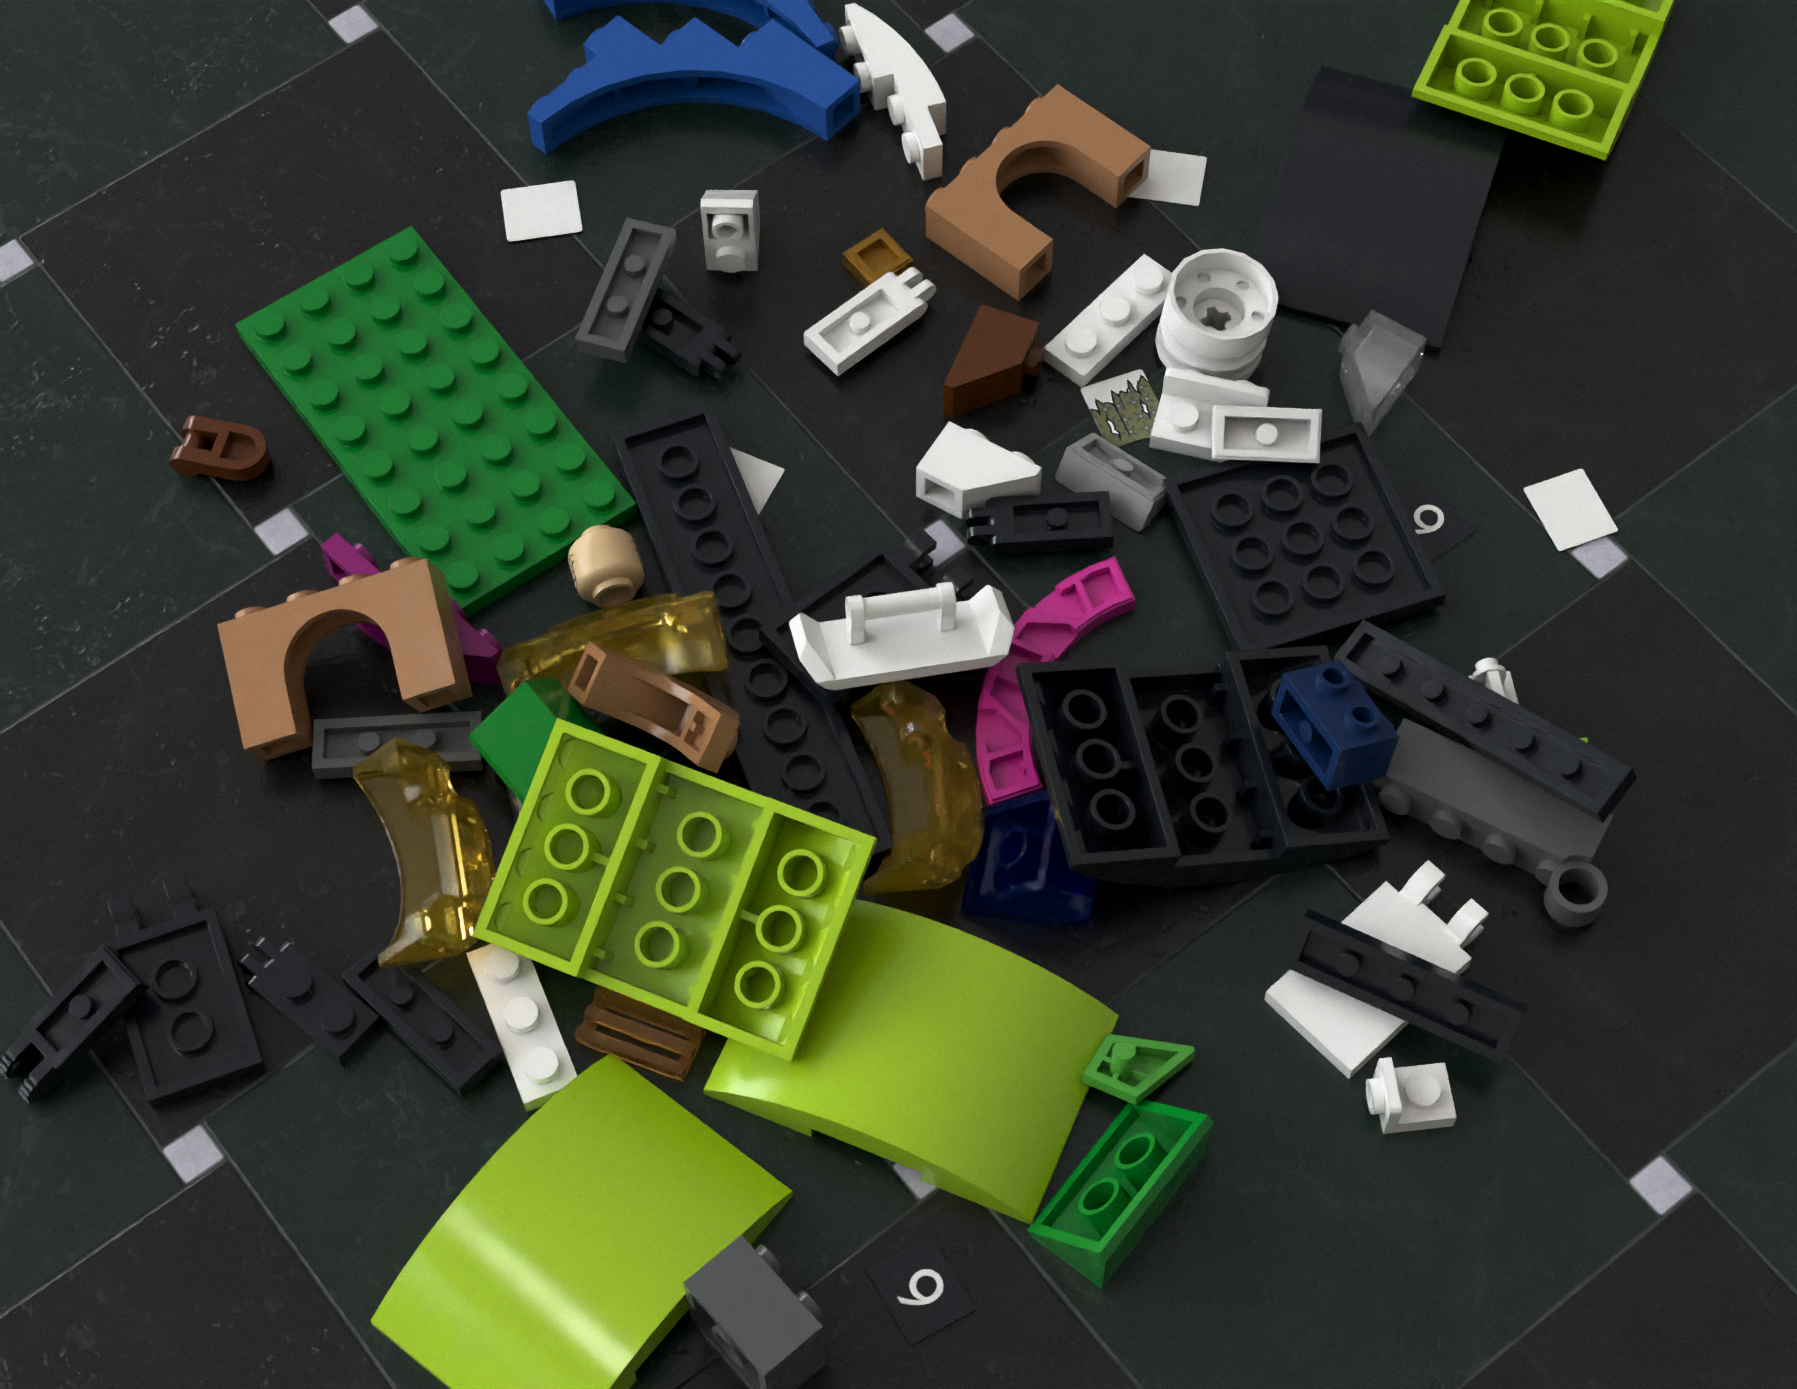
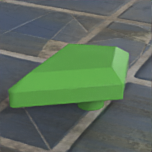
(1134, 1066)

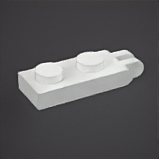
(869, 319)

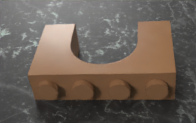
(1052, 136)
(271, 647)

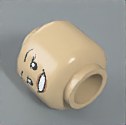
(606, 566)

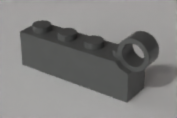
(1497, 812)

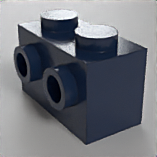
(1334, 725)

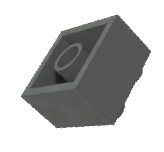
(756, 1318)

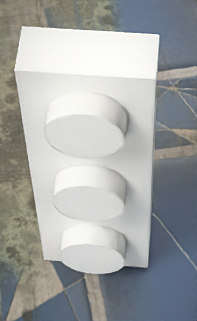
(1110, 322)
(522, 1023)

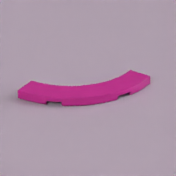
(1040, 635)

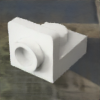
(1410, 1097)

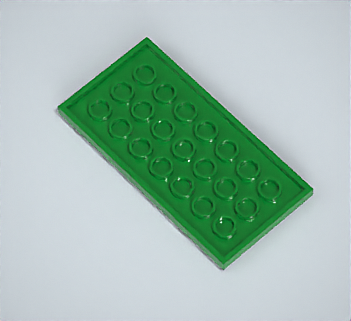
(435, 419)

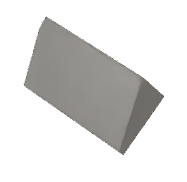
(1100, 466)

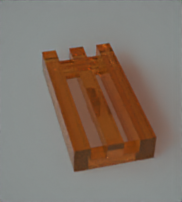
(596, 1014)

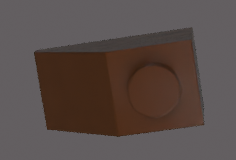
(992, 361)

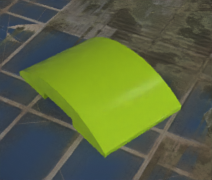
(1546, 66)
(675, 889)
(933, 1059)
(576, 1241)

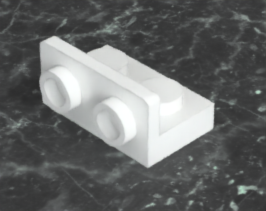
(1186, 406)

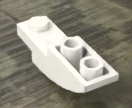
(897, 81)

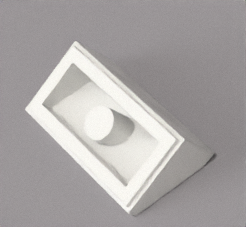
(1266, 434)

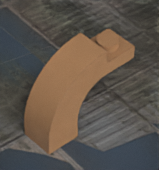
(657, 704)

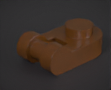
(236, 455)

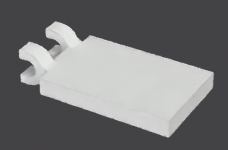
(1352, 1030)

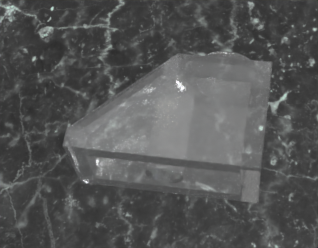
(1378, 366)

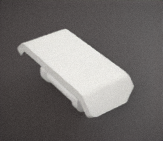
(904, 637)

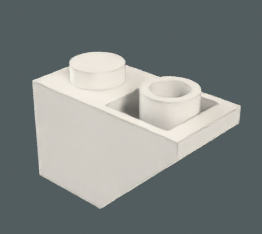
(731, 229)
(968, 470)

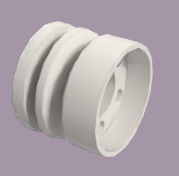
(1217, 314)

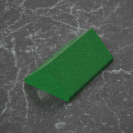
(520, 727)
(1122, 1187)

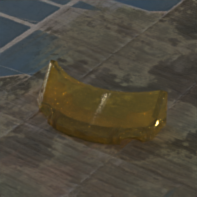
(657, 630)
(927, 786)
(437, 849)

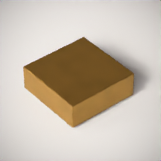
(875, 258)

